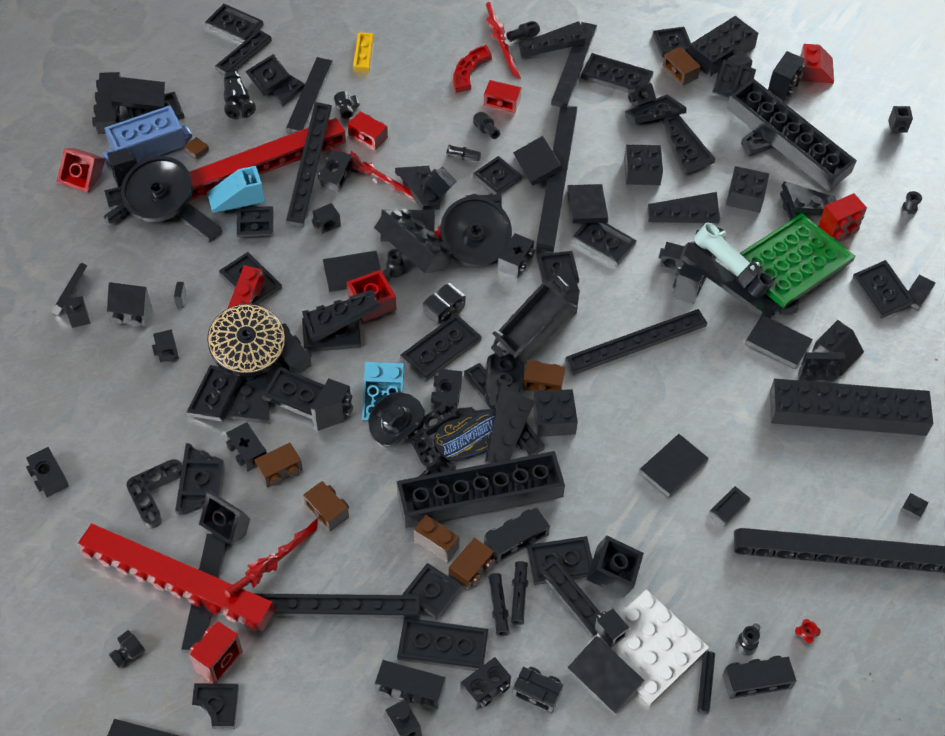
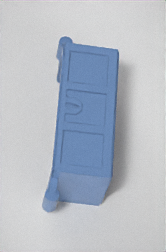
(148, 134)

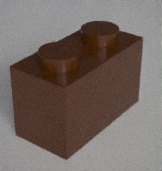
(681, 66)
(543, 376)
(278, 465)
(326, 505)
(436, 538)
(471, 564)

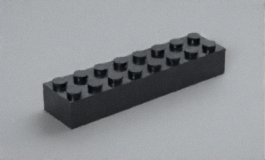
(791, 134)
(851, 407)
(481, 488)

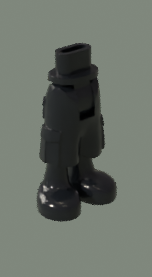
(235, 93)

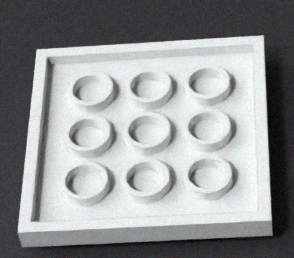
(656, 646)

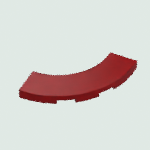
(467, 65)

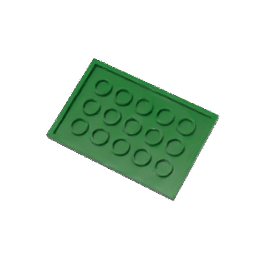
(797, 258)

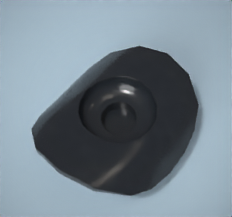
(395, 418)

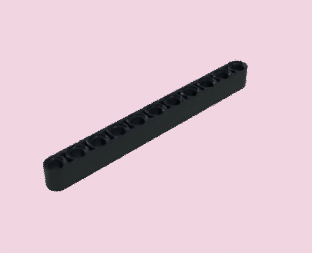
(556, 183)
(839, 550)

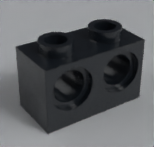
(481, 680)

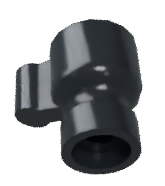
(345, 103)
(394, 265)
(748, 640)
(129, 649)

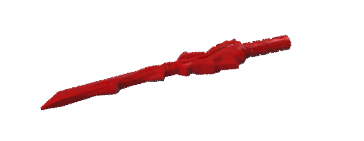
(499, 35)
(365, 167)
(269, 563)

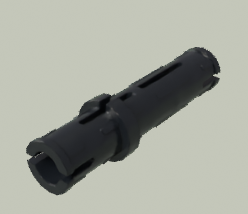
(499, 611)
(518, 614)

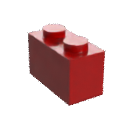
(502, 96)
(367, 130)

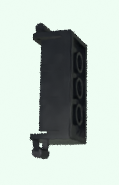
(535, 321)

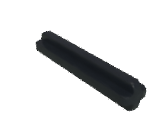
(706, 682)

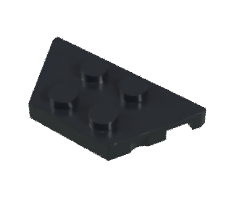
(198, 476)

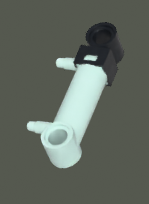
(747, 273)

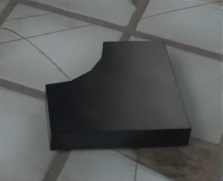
(218, 701)

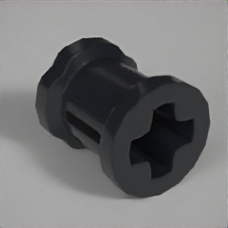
(912, 200)

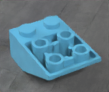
(237, 191)
(380, 381)

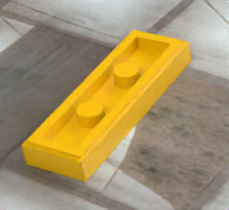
(363, 52)

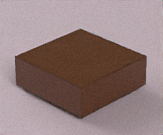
(196, 147)

